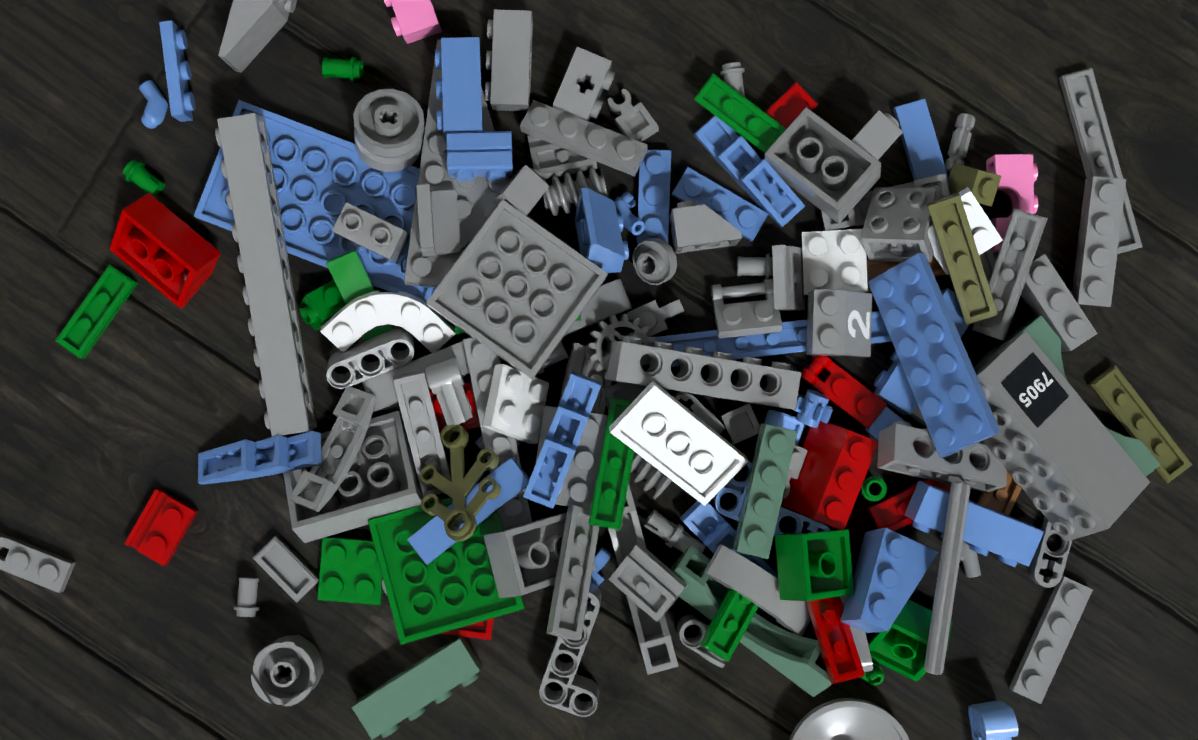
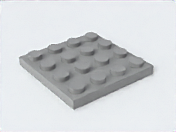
(517, 289)

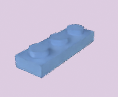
(177, 71)
(654, 194)
(729, 206)

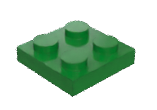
(350, 571)

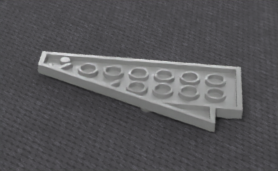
(474, 197)

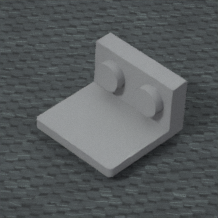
(898, 224)

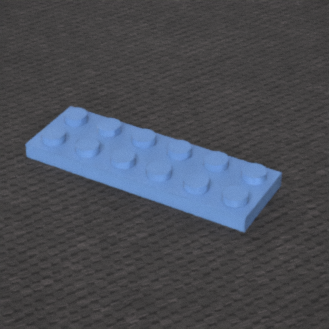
(933, 356)

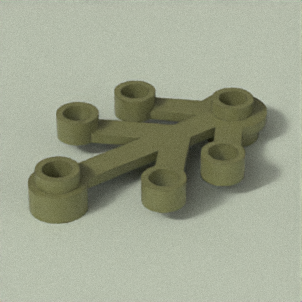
(460, 485)

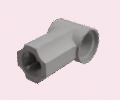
(447, 383)

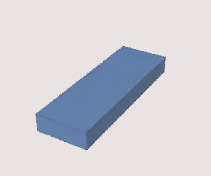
(920, 140)

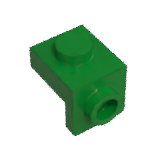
(321, 305)

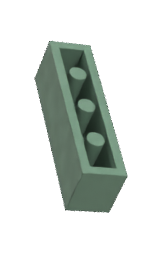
(764, 491)
(417, 687)

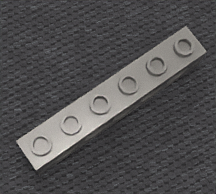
(781, 382)

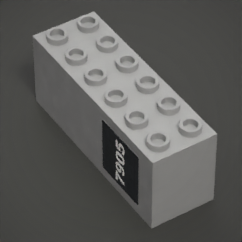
(1055, 441)

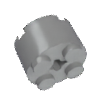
(290, 688)

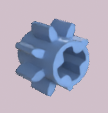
(813, 408)

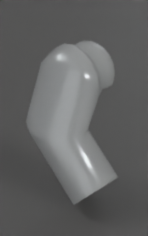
(970, 561)

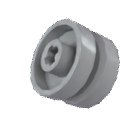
(388, 130)

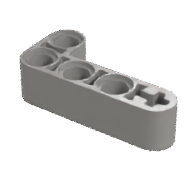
(565, 673)

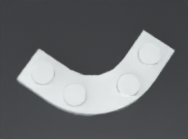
(387, 308)

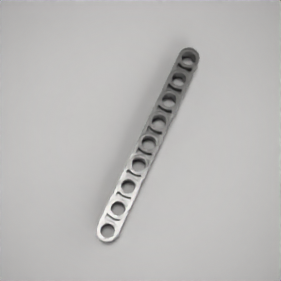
(607, 301)

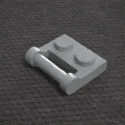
(745, 317)

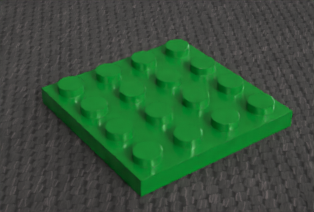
(448, 591)

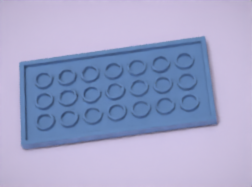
(313, 183)

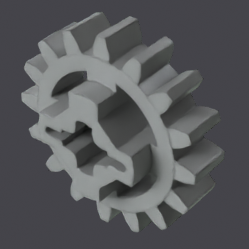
(609, 334)

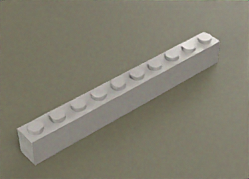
(266, 273)

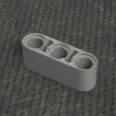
(362, 370)

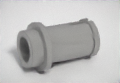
(733, 76)
(755, 266)
(247, 597)

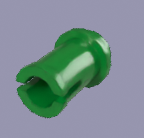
(343, 68)
(138, 174)
(879, 488)

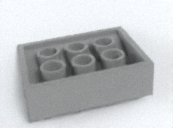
(376, 485)

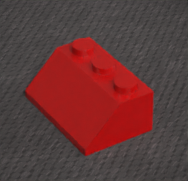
(163, 249)
(830, 474)

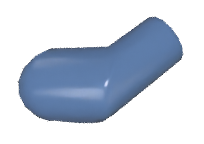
(156, 105)
(630, 221)

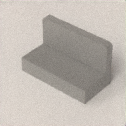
(438, 221)

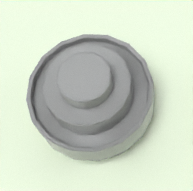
(654, 261)

